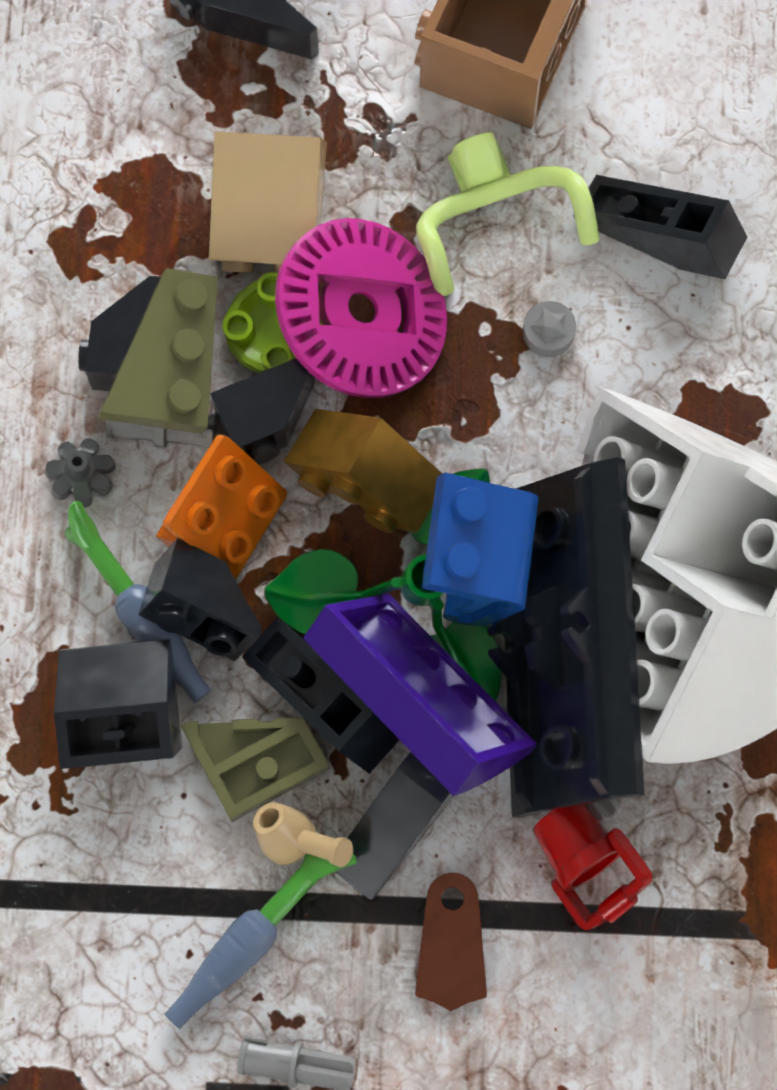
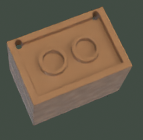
(496, 52)

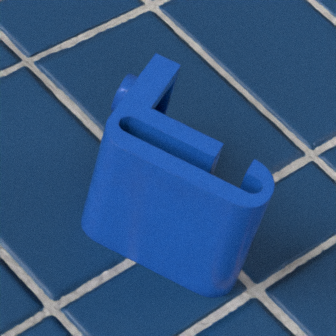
(480, 549)

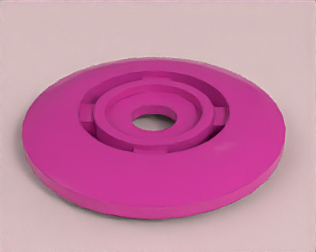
(351, 355)

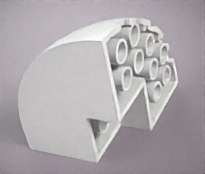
(699, 578)

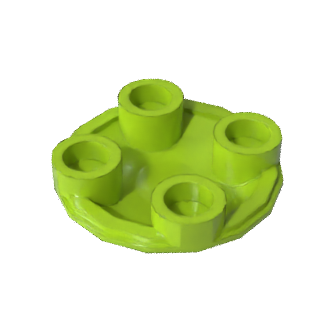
(254, 328)

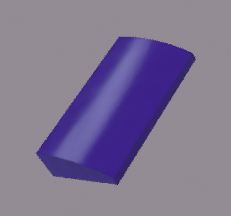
(418, 691)

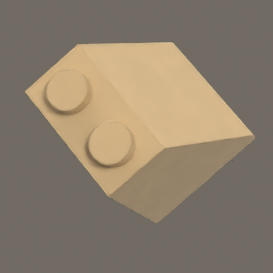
(263, 196)

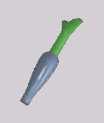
(129, 598)
(246, 941)

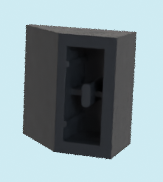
(116, 704)

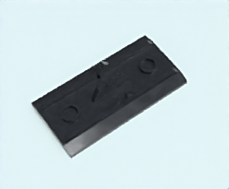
(575, 647)

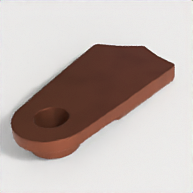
(451, 947)

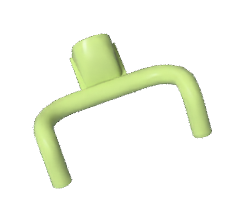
(485, 180)

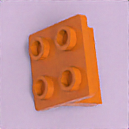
(224, 505)

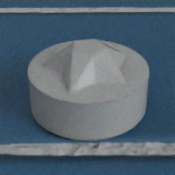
(549, 328)

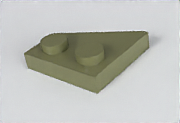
(255, 759)

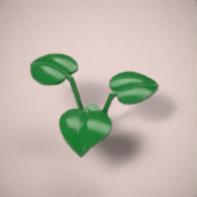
(330, 578)

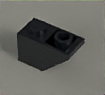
(200, 601)

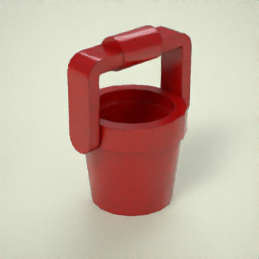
(582, 850)

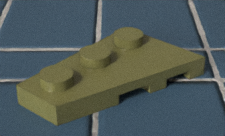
(170, 358)

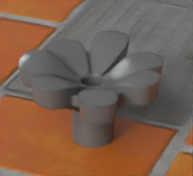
(82, 479)

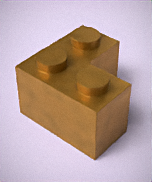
(367, 466)

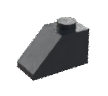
(113, 334)
(264, 409)

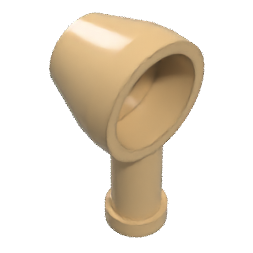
(289, 835)

